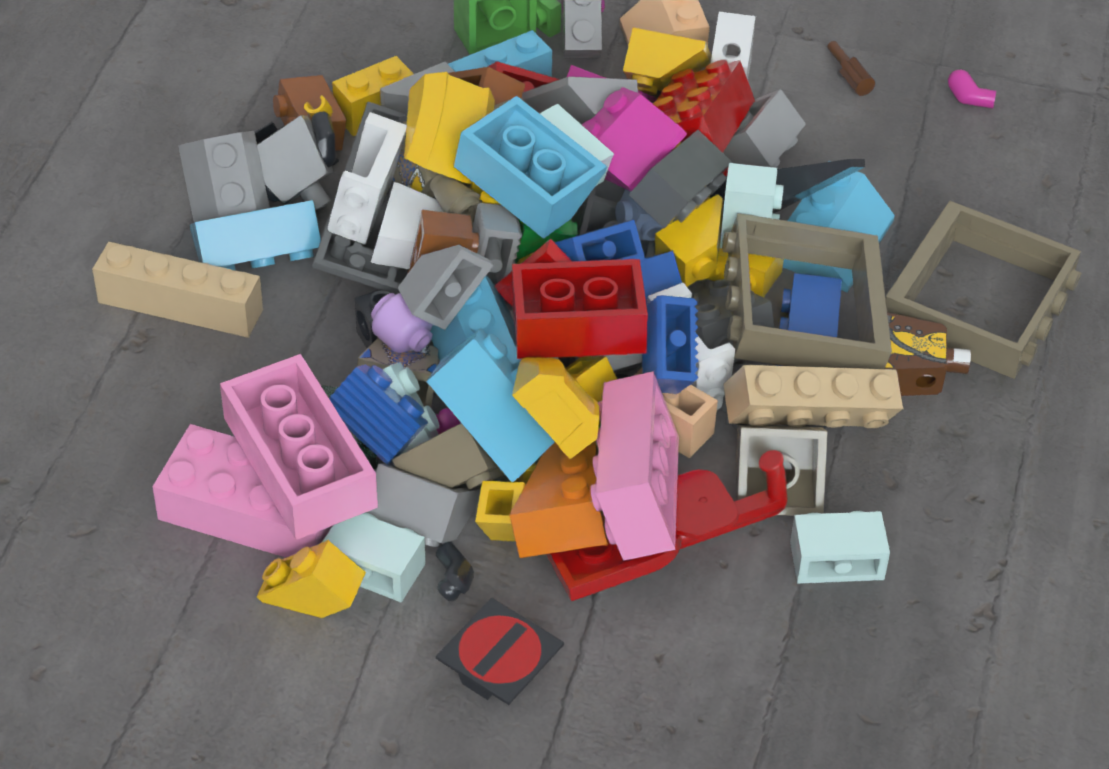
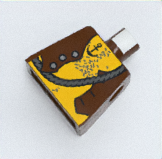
(922, 355)

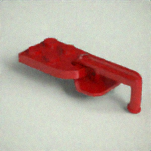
(701, 514)

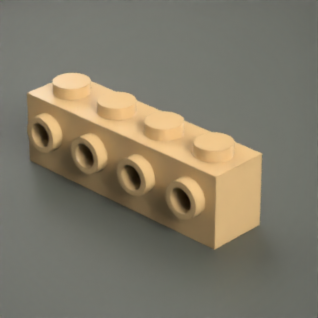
(178, 289)
(812, 396)

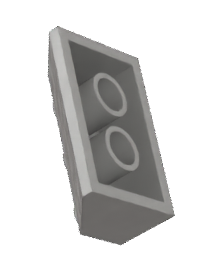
(576, 95)

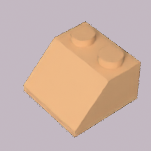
(670, 17)

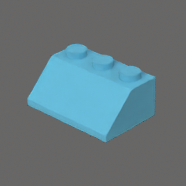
(524, 51)
(528, 165)
(847, 206)
(258, 236)
(482, 310)
(478, 389)

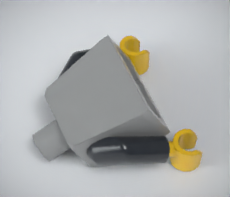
(300, 157)

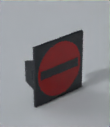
(499, 652)

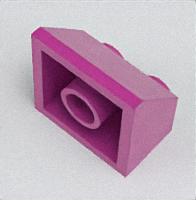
(635, 134)

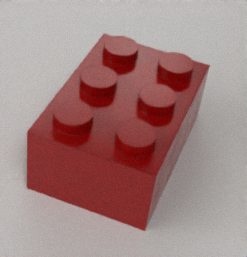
(579, 308)

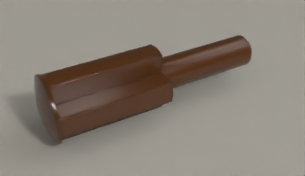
(852, 70)

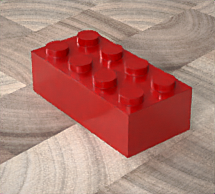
(708, 101)

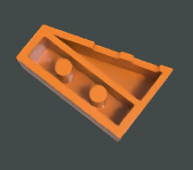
(557, 505)

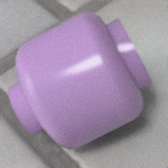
(398, 327)

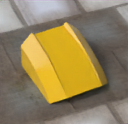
(437, 115)
(557, 403)

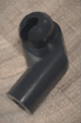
(458, 573)

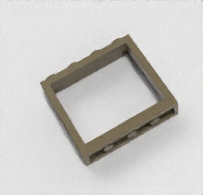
(1003, 242)
(816, 246)

